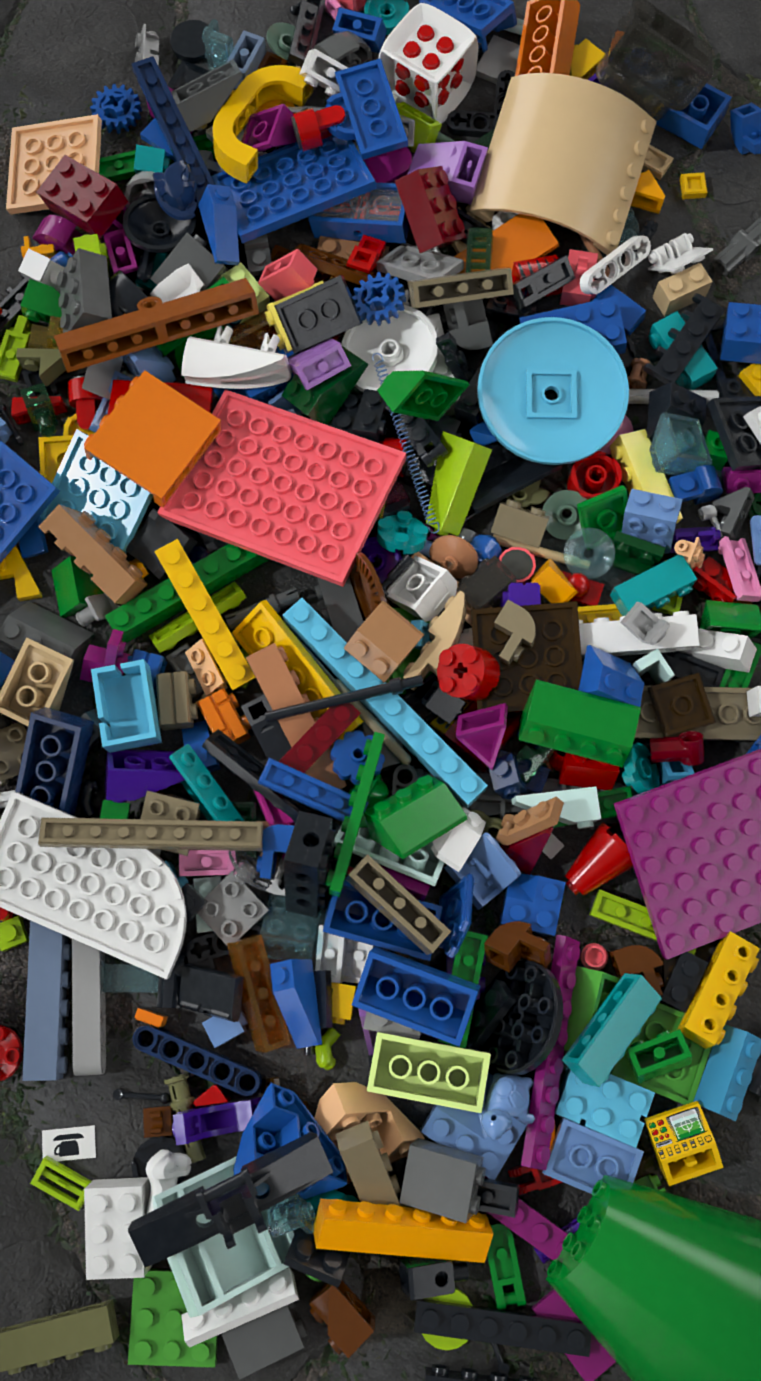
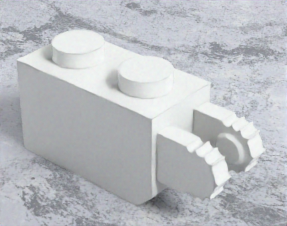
(724, 650)

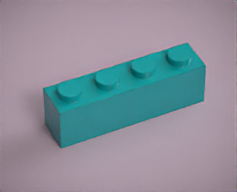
(612, 1029)

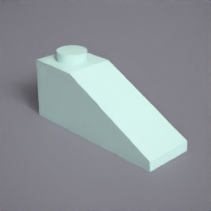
(579, 806)

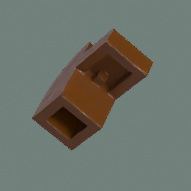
(515, 941)
(638, 960)

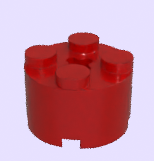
(599, 467)
(467, 672)

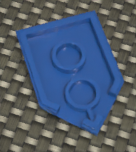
(457, 913)

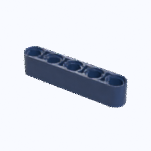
(183, 1059)

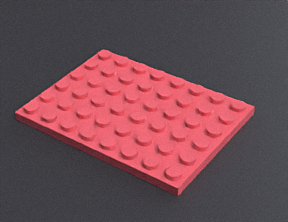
(286, 488)

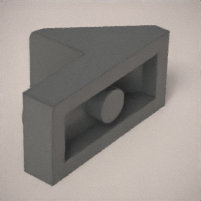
(736, 507)

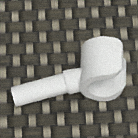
(709, 512)

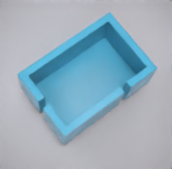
(126, 705)
(608, 1109)

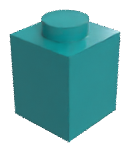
(150, 159)

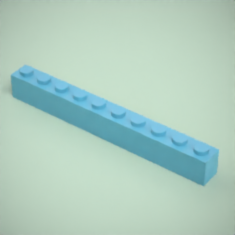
(387, 708)

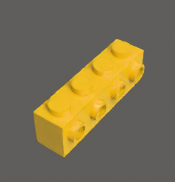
(718, 991)

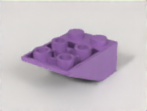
(460, 161)

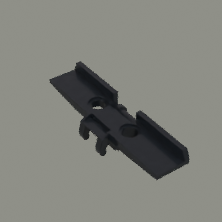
(230, 1203)

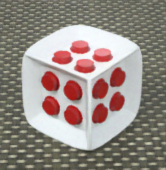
(430, 61)

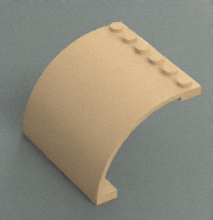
(565, 156)

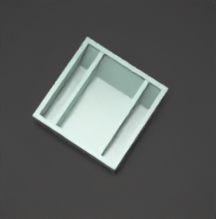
(210, 1271)

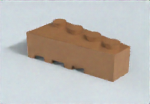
(94, 553)

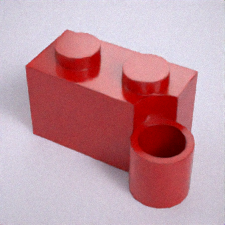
(583, 771)

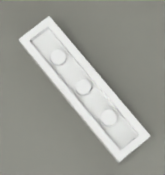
(253, 1303)

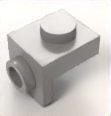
(645, 624)

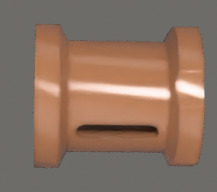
(637, 374)

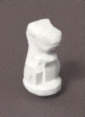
(164, 1171)

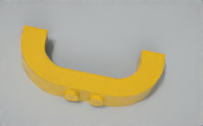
(260, 86)

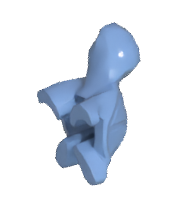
(506, 1099)

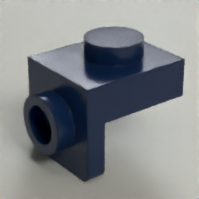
(506, 777)

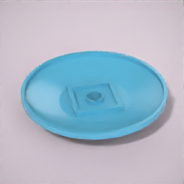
(560, 358)

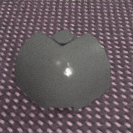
(346, 49)
(468, 324)

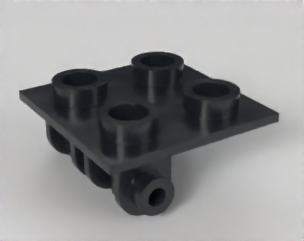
(505, 305)

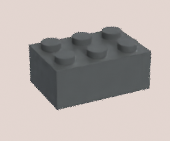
(84, 290)

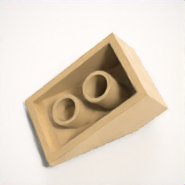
(35, 681)

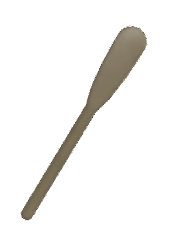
(366, 716)

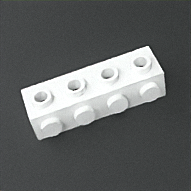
(321, 70)

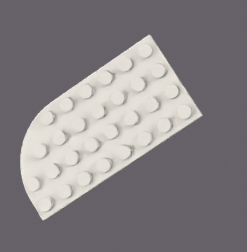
(99, 896)

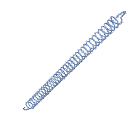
(427, 515)

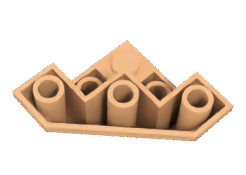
(351, 1104)

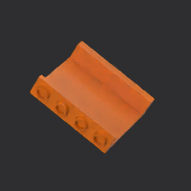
(153, 436)

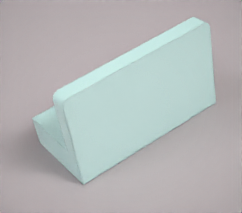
(656, 667)

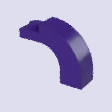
(213, 1120)

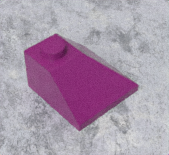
(270, 129)

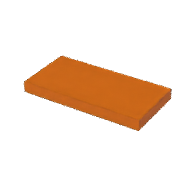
(517, 240)

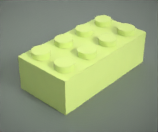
(429, 1072)

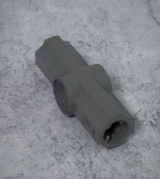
(741, 248)

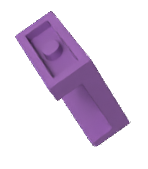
(318, 362)

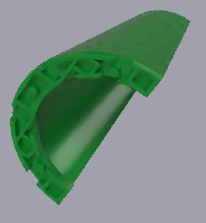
(665, 1284)

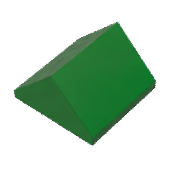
(72, 587)
(731, 618)

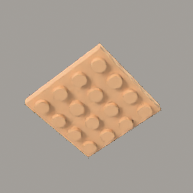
(39, 149)

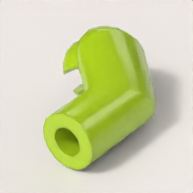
(323, 1052)

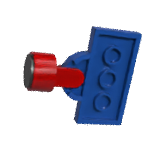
(359, 112)

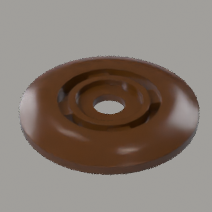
(366, 585)

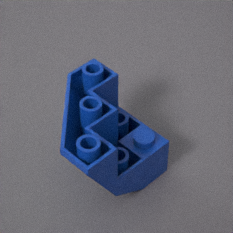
(278, 1121)

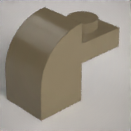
(520, 626)

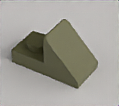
(45, 360)

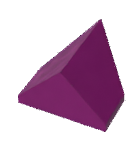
(483, 732)

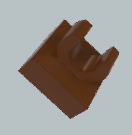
(157, 1121)

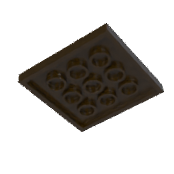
(552, 658)

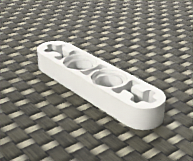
(613, 259)

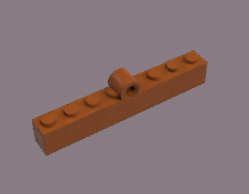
(156, 324)

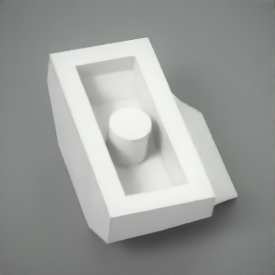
(178, 284)

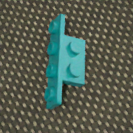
(203, 787)

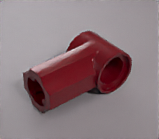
(686, 748)

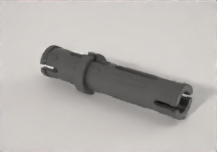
(277, 601)

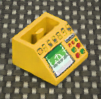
(683, 1143)

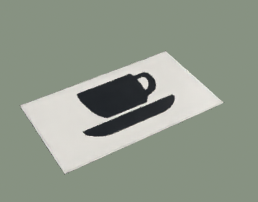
(69, 1143)

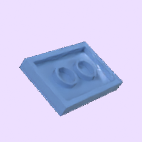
(584, 1156)

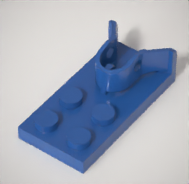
(479, 15)

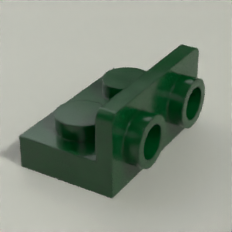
(635, 554)

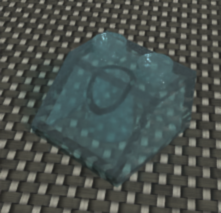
(678, 445)

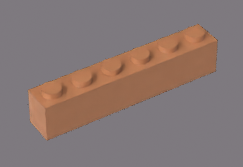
(281, 691)

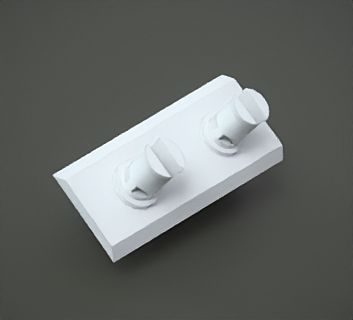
(233, 366)

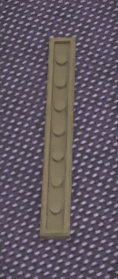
(151, 834)

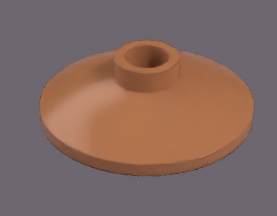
(454, 555)

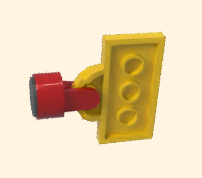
(54, 448)

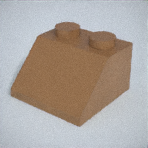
(383, 641)

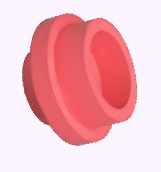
(594, 956)

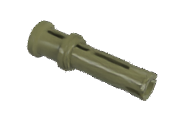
(184, 1101)

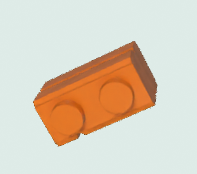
(221, 714)

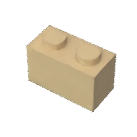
(679, 289)

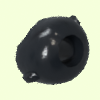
(123, 294)

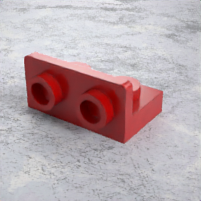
(714, 581)

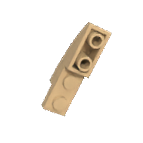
(444, 633)

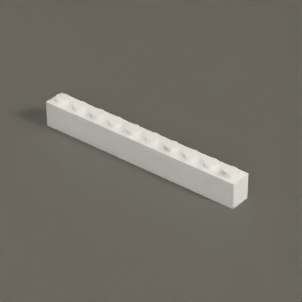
(619, 641)

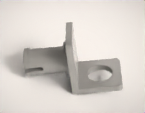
(97, 608)

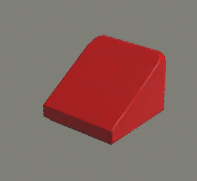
(214, 1095)

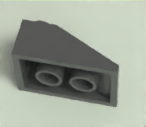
(205, 95)

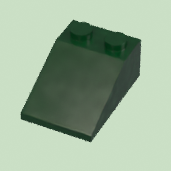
(327, 397)

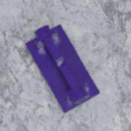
(707, 535)

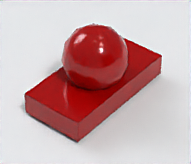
(588, 590)

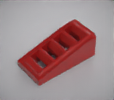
(20, 413)

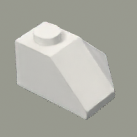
(459, 842)

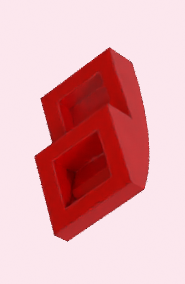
(366, 254)

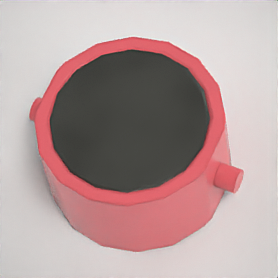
(520, 563)

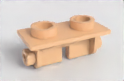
(691, 551)
(206, 668)

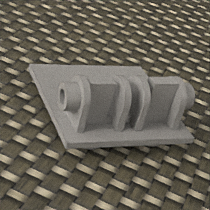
(232, 909)

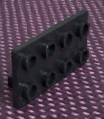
(506, 475)

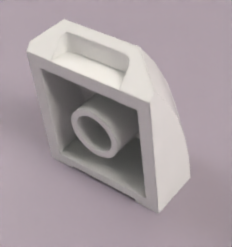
(423, 589)

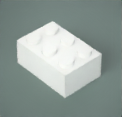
(108, 1214)

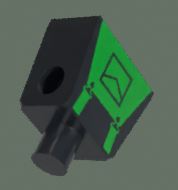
(419, 1274)

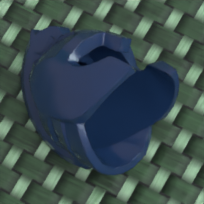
(175, 191)

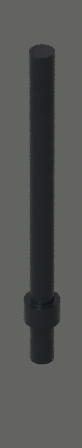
(394, 686)

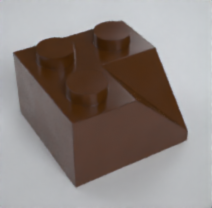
(345, 1315)

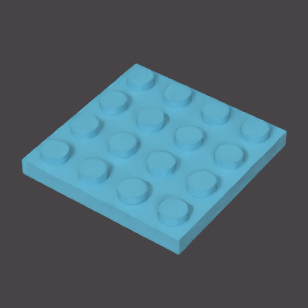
(100, 491)

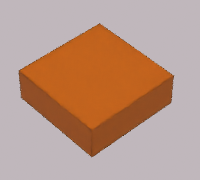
(151, 1017)

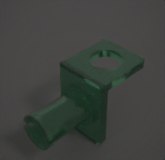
(40, 410)
(538, 758)

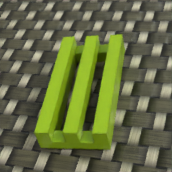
(56, 1193)

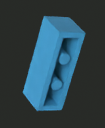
(729, 1073)

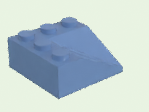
(465, 1132)

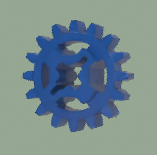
(117, 108)
(379, 298)

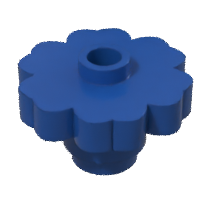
(349, 755)

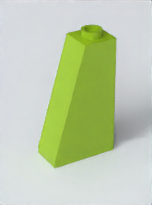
(456, 483)

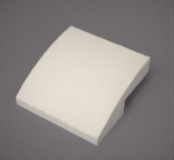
(341, 956)

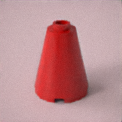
(599, 861)

